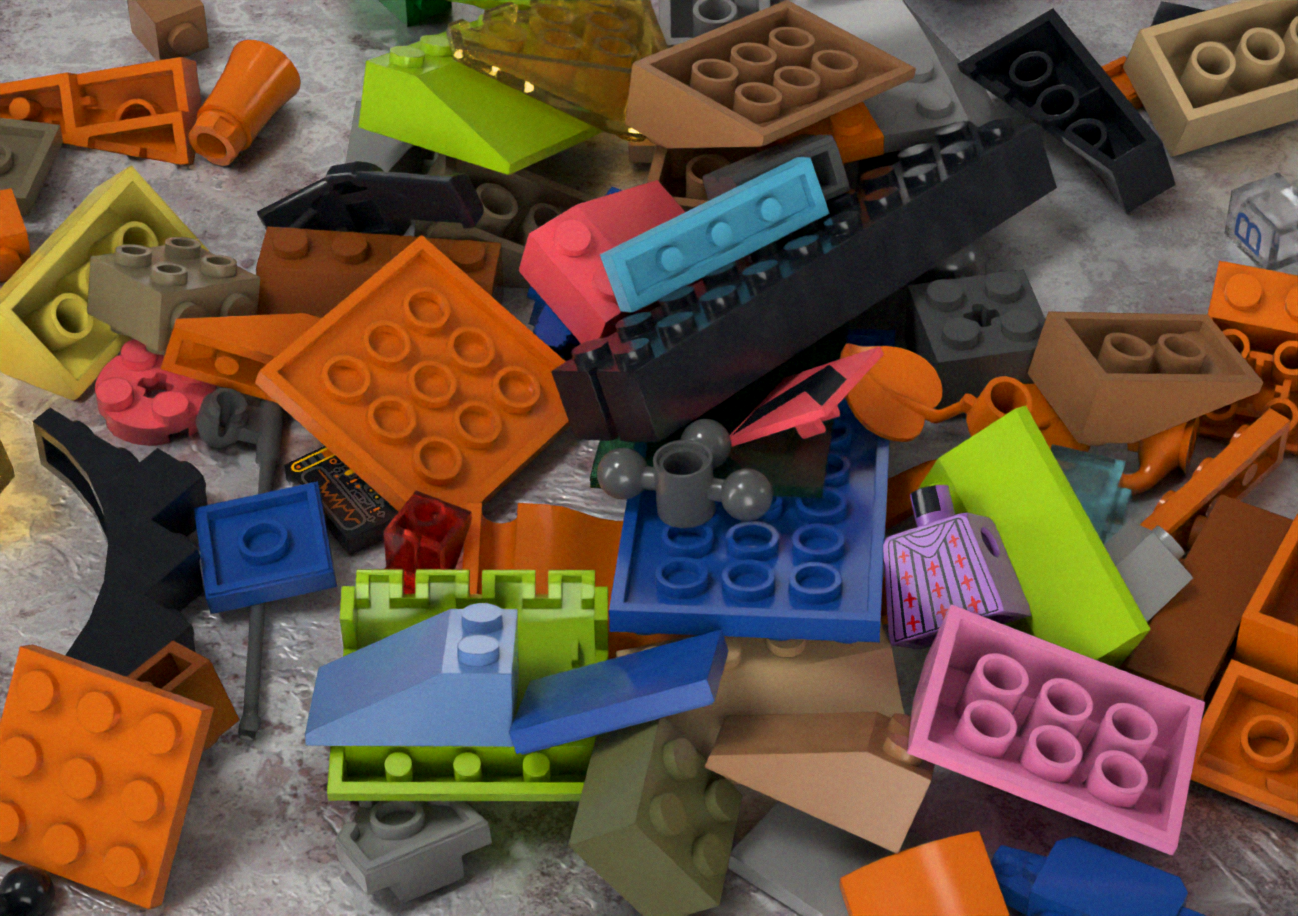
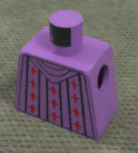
(944, 564)

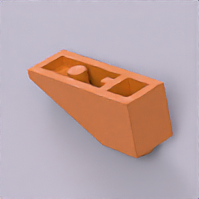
(232, 348)

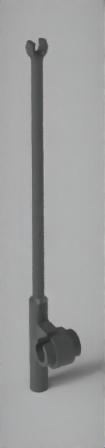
(261, 427)

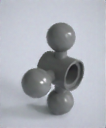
(686, 478)

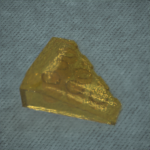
(565, 54)

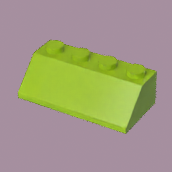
(1051, 543)

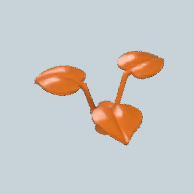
(906, 389)

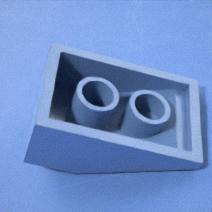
(424, 686)

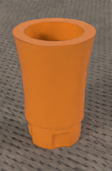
(243, 101)

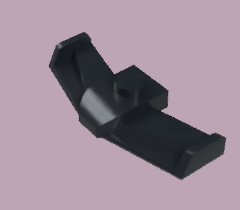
(376, 201)

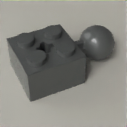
(972, 323)

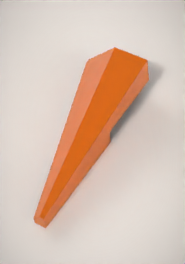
(119, 110)

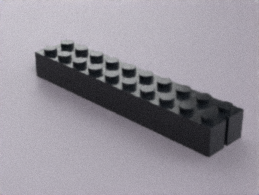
(796, 290)

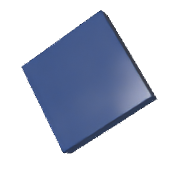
(264, 547)

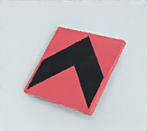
(806, 399)

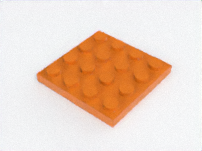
(422, 383)

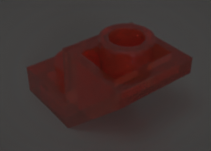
(425, 536)

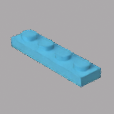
(714, 234)

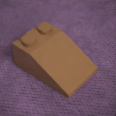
(1136, 372)
(831, 766)

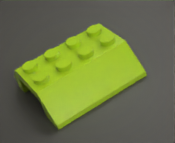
(554, 636)

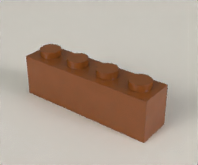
(1200, 625)

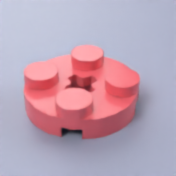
(124, 402)

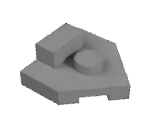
(410, 845)

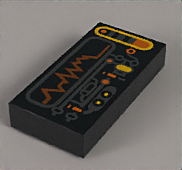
(351, 507)

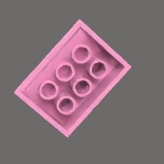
(1056, 728)

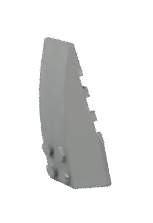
(927, 102)

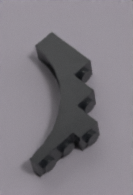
(146, 524)

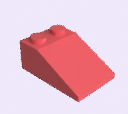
(566, 263)

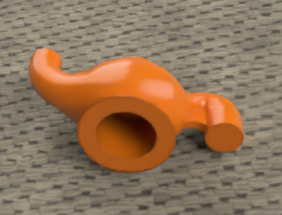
(1161, 455)

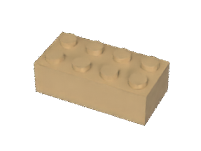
(1218, 72)

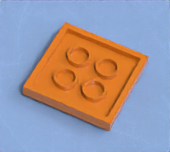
(96, 774)

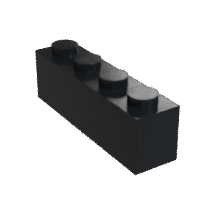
(1068, 94)

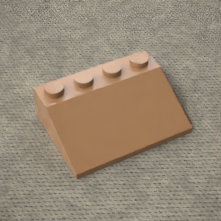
(756, 80)

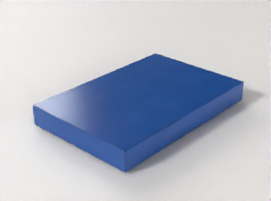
(620, 692)

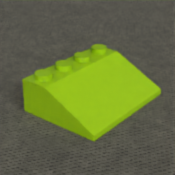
(458, 112)

